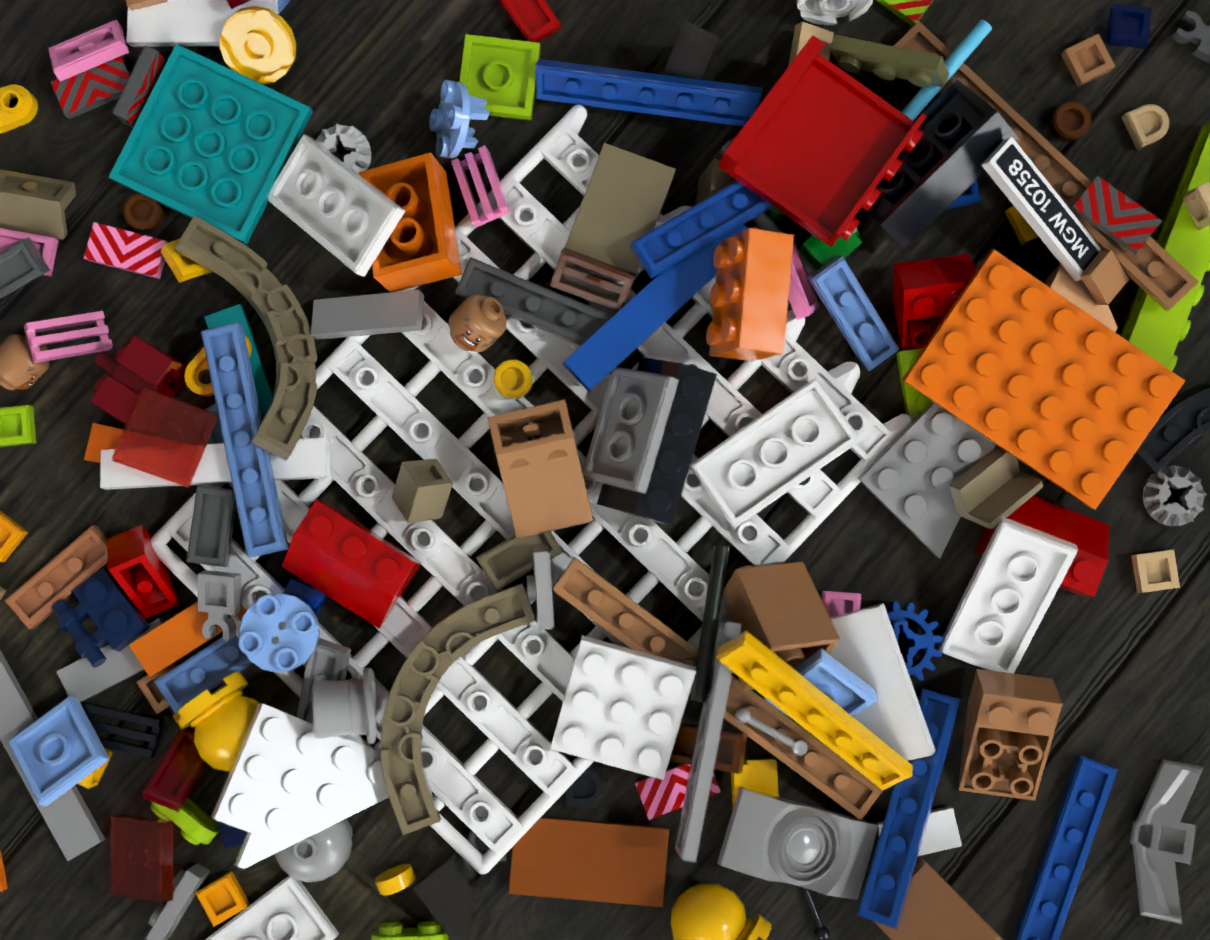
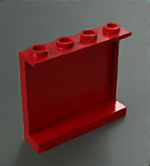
(820, 146)

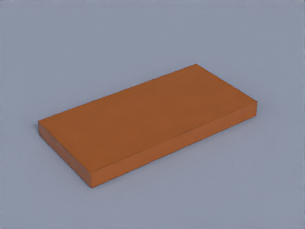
(591, 861)

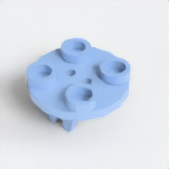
(453, 118)
(262, 624)

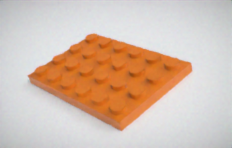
(1043, 379)

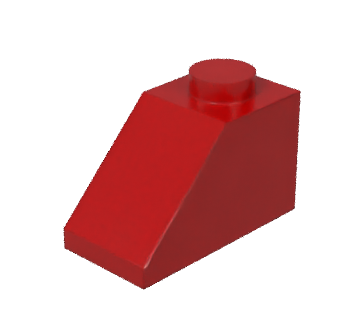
(141, 572)

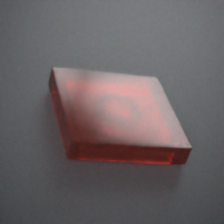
(165, 437)
(142, 858)

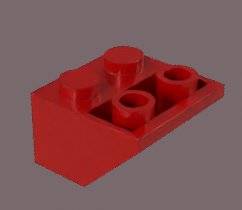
(925, 294)

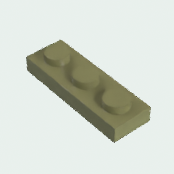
(889, 61)

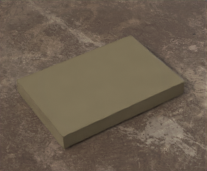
(619, 206)

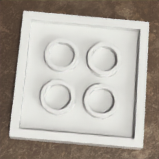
(623, 707)

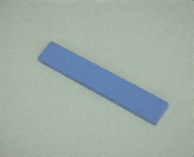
(239, 421)

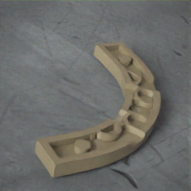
(284, 321)
(414, 686)

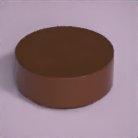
(1070, 121)
(143, 212)

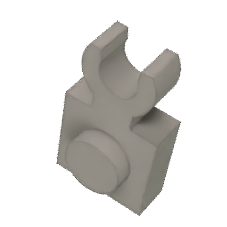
(219, 596)

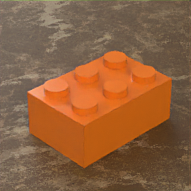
(425, 239)
(750, 295)

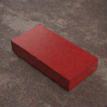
(532, 18)

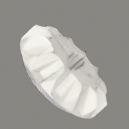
(351, 140)

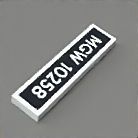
(1041, 207)

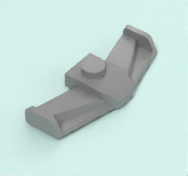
(1162, 839)

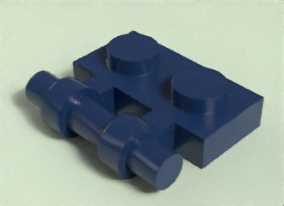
(109, 609)

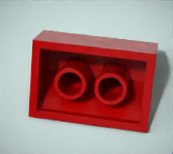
(1087, 533)
(349, 563)

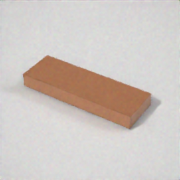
(59, 577)

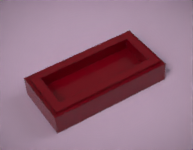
(175, 773)

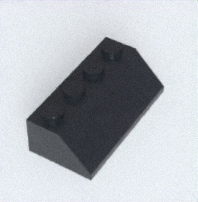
(946, 160)
(675, 448)

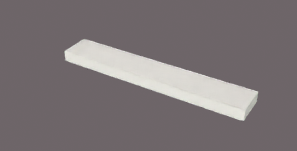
(308, 461)

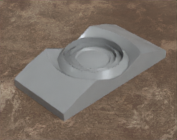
(797, 844)

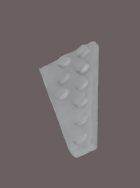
(917, 471)

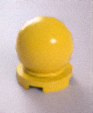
(219, 721)
(714, 913)

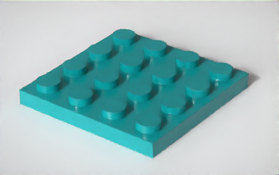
(211, 143)

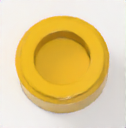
(513, 379)
(395, 879)

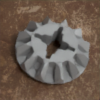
(1157, 491)

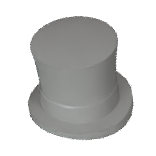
(345, 707)

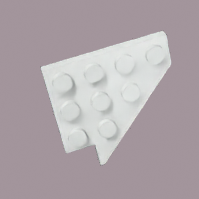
(293, 784)

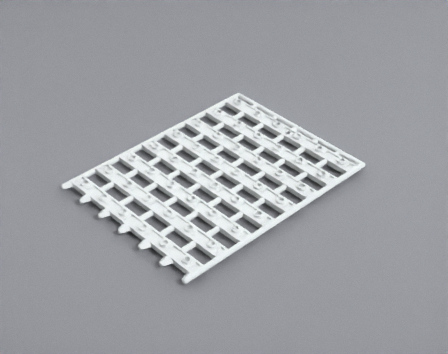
(452, 565)

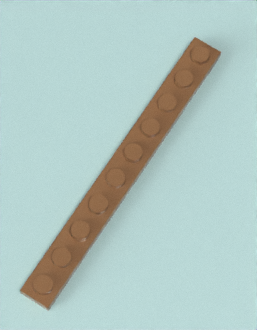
(1151, 266)
(649, 635)

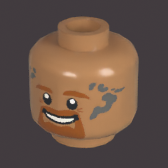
(477, 323)
(17, 364)

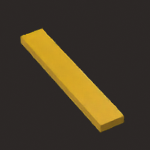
(814, 710)

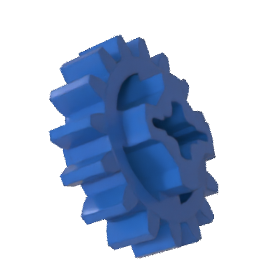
(915, 640)

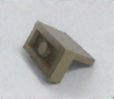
(34, 203)
(993, 489)

